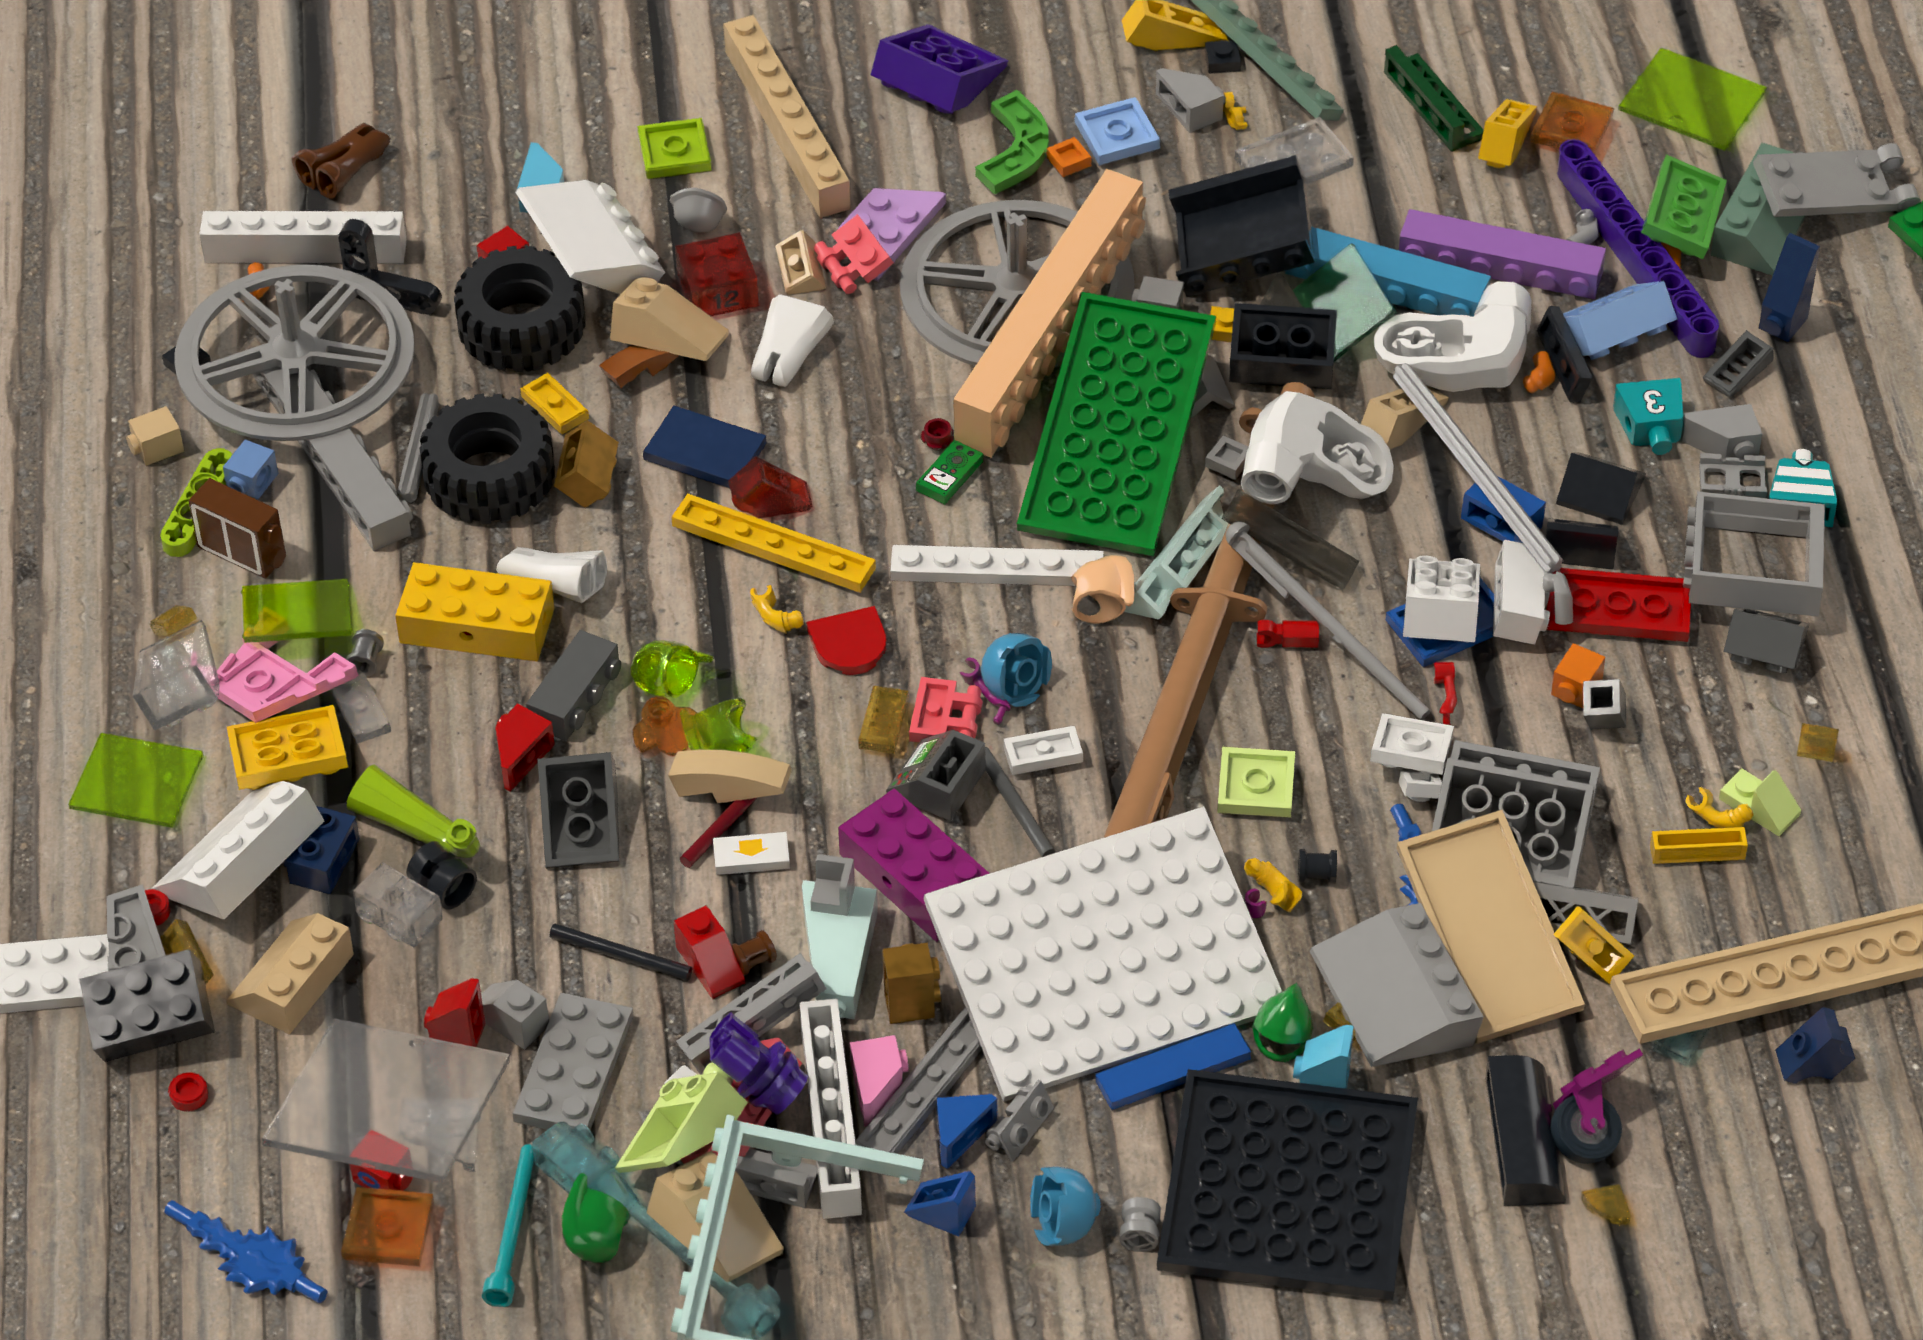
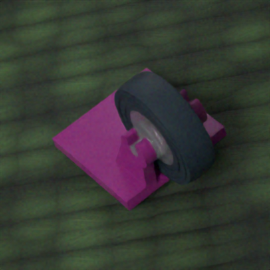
(1584, 1122)

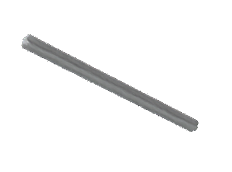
(1478, 468)

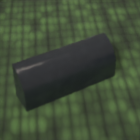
(1522, 1131)

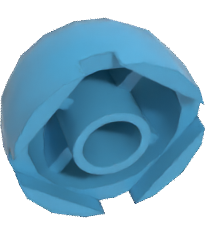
(1016, 668)
(1064, 1205)

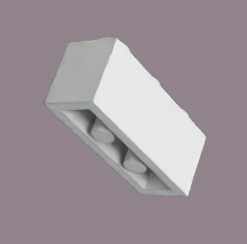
(1519, 595)

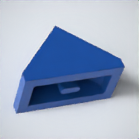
(962, 1123)
(945, 1202)

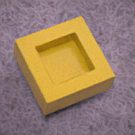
(1224, 323)

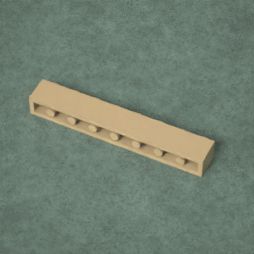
(787, 116)

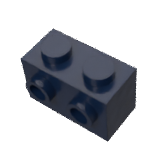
(324, 853)

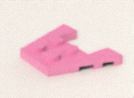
(265, 684)

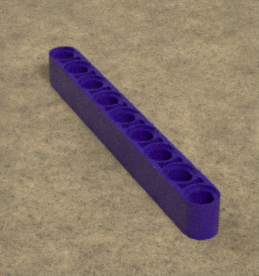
(1640, 255)

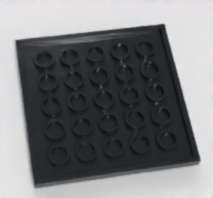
(1288, 1184)

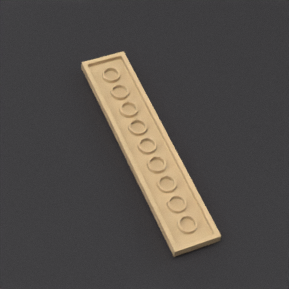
(1772, 974)

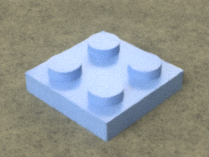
(1117, 131)

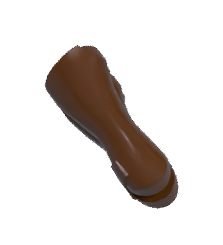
(338, 162)

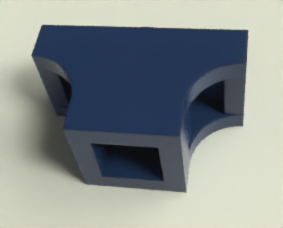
(1816, 1049)

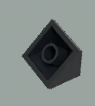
(1599, 487)
(1583, 542)

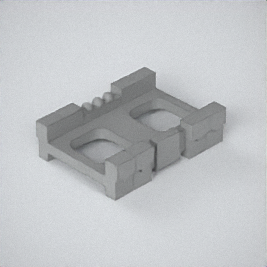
(1732, 469)

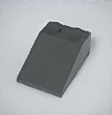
(579, 809)

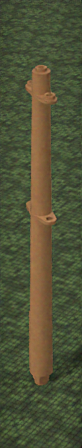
(1214, 608)

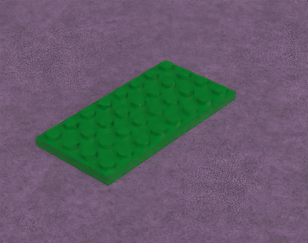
(1117, 424)

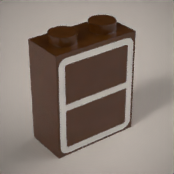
(237, 528)

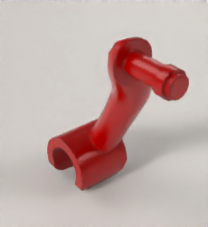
(1446, 674)

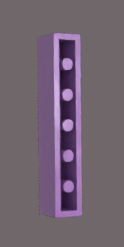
(1505, 253)

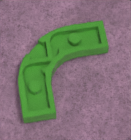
(1027, 150)

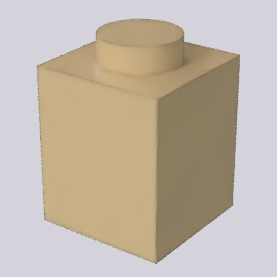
(155, 436)

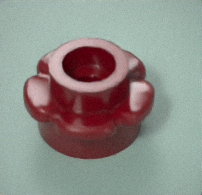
(937, 434)

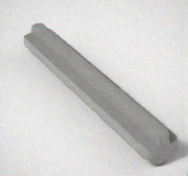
(412, 467)

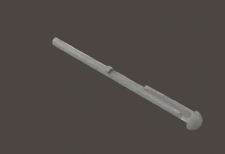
(1285, 584)

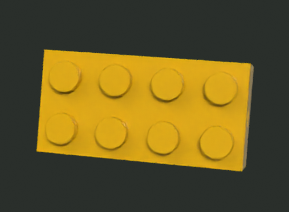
(475, 611)

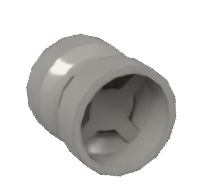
(1140, 1222)

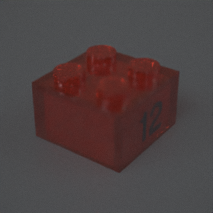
(717, 274)

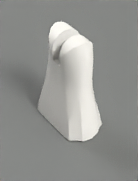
(788, 338)
(572, 574)

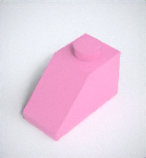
(876, 1073)

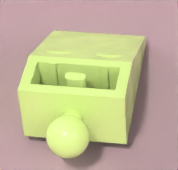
(683, 1120)

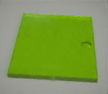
(1692, 98)

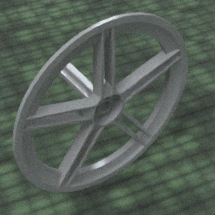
(1007, 279)
(293, 348)

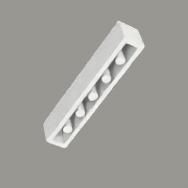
(295, 236)
(829, 1103)

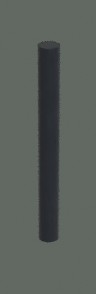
(621, 952)

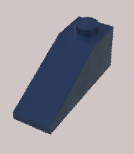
(1790, 289)

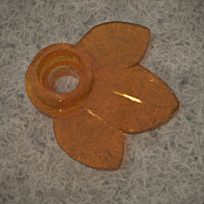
(663, 730)

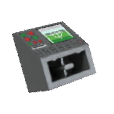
(941, 773)

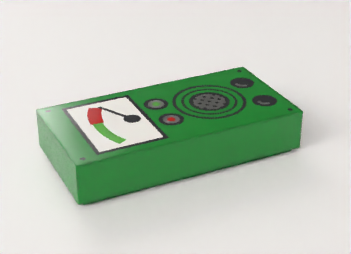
(949, 472)

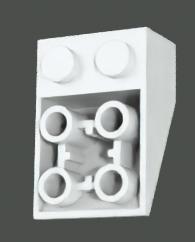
(1442, 599)

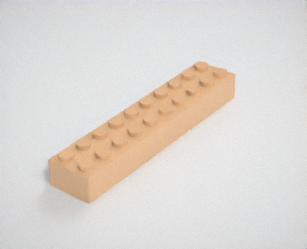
(1044, 315)

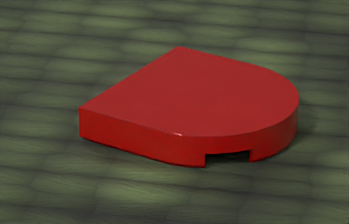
(849, 640)

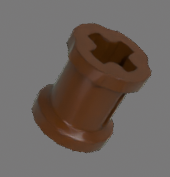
(754, 952)

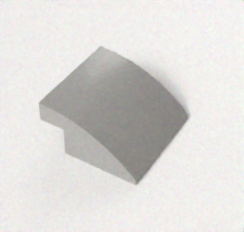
(1541, 797)

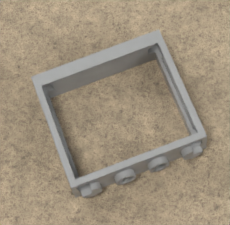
(1758, 516)

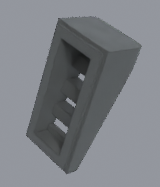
(1745, 344)

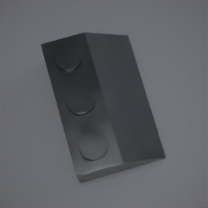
(1282, 345)

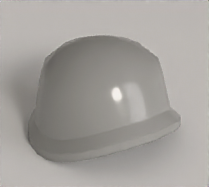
(698, 209)

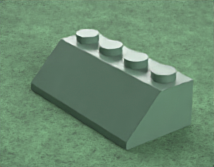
(1747, 228)

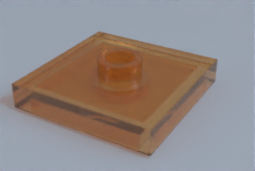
(1570, 119)
(387, 1226)

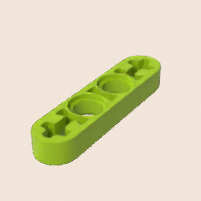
(175, 522)

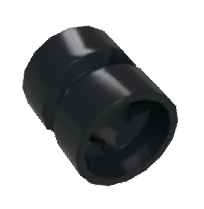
(442, 874)

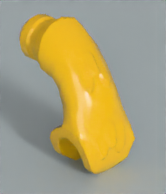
(778, 620)
(1724, 819)
(1282, 890)

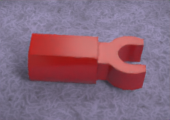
(1288, 633)

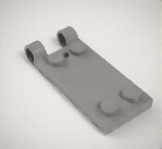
(1833, 182)

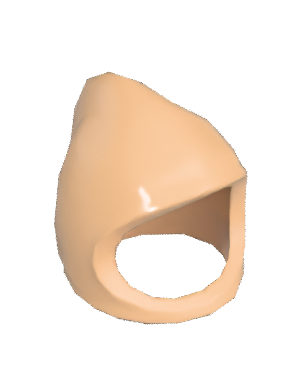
(1109, 583)

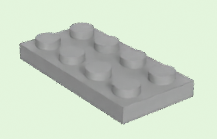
(573, 1062)

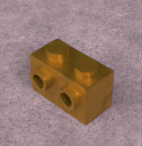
(586, 464)
(910, 982)

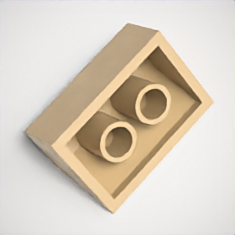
(294, 972)

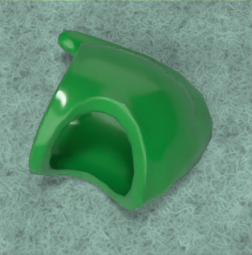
(1284, 1020)
(592, 1222)

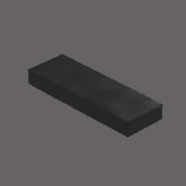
(1564, 354)

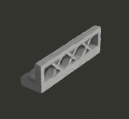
(1590, 898)
(758, 1007)

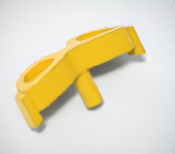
(1234, 114)

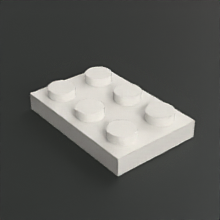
(49, 971)

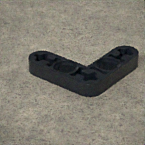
(414, 294)

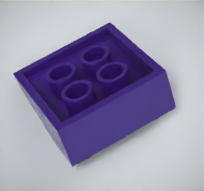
(935, 67)

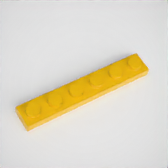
(774, 543)

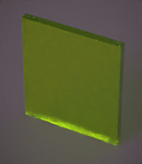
(296, 610)
(136, 780)

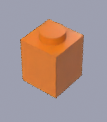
(1575, 667)

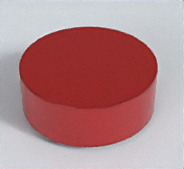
(159, 905)
(188, 1091)

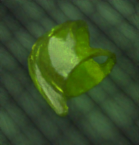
(670, 662)
(718, 728)

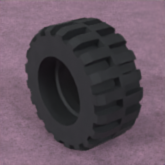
(525, 338)
(495, 489)

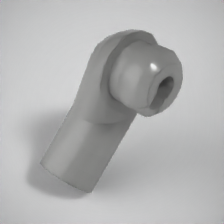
(1586, 227)
(1563, 598)

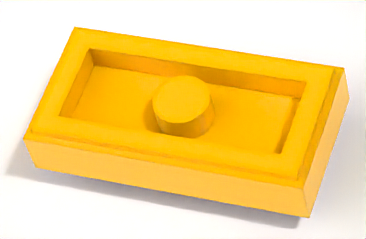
(554, 403)

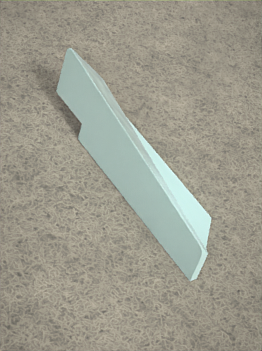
(1180, 558)

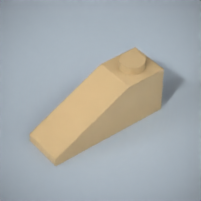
(1396, 416)

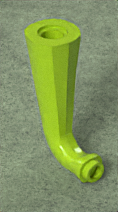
(392, 804)

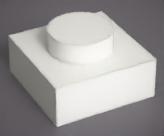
(1419, 786)

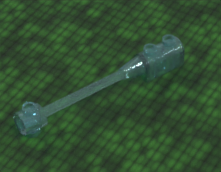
(568, 1151)

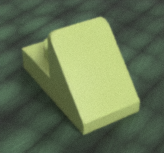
(1768, 799)

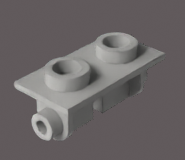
(1026, 1115)

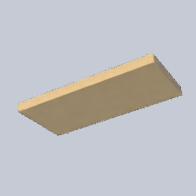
(1492, 923)

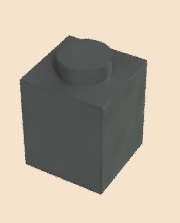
(1604, 704)

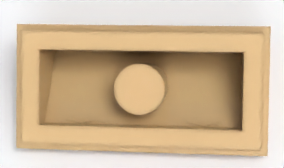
(799, 264)

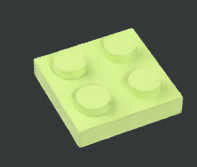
(1256, 782)

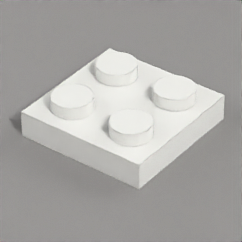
(1412, 744)

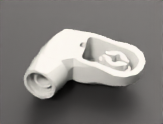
(1462, 349)
(1313, 442)

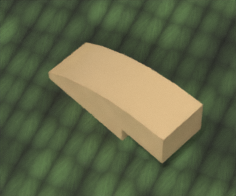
(728, 774)

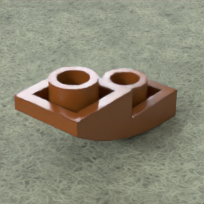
(631, 361)

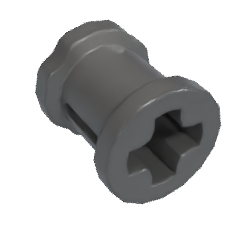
(365, 649)

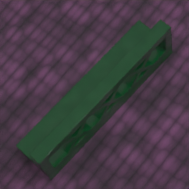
(1431, 99)

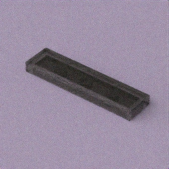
(1291, 540)

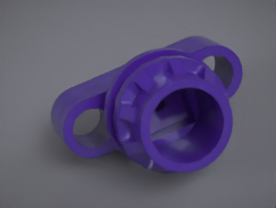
(766, 1074)

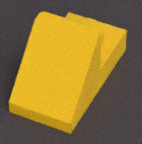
(1593, 945)

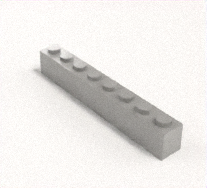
(345, 465)

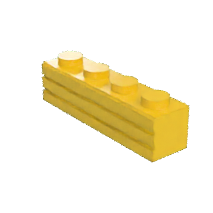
(1698, 845)

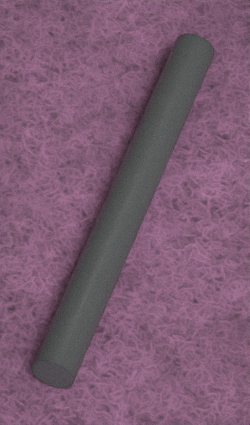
(1017, 805)

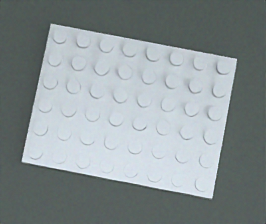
(1103, 952)

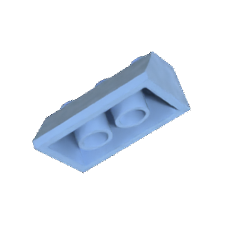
(1620, 318)

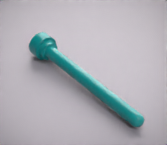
(499, 1287)

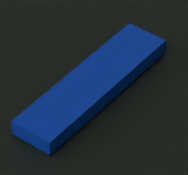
(1170, 1065)

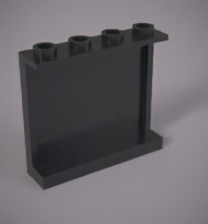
(1242, 225)

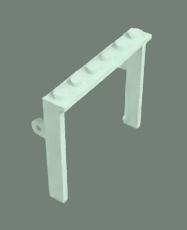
(787, 1151)

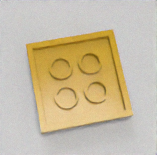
(287, 747)

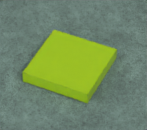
(674, 148)

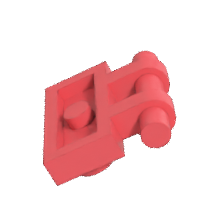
(863, 250)
(935, 705)

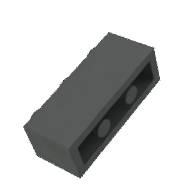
(576, 683)

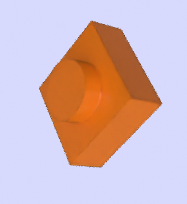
(1068, 157)

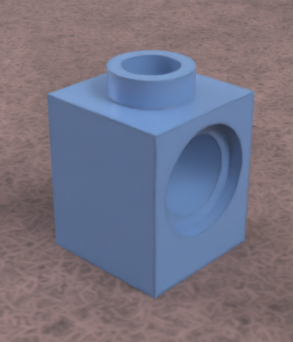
(251, 469)

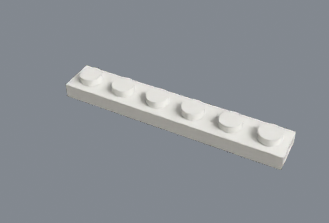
(988, 564)

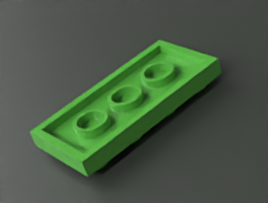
(1684, 207)

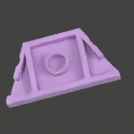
(897, 216)

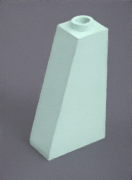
(841, 946)

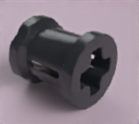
(1317, 865)

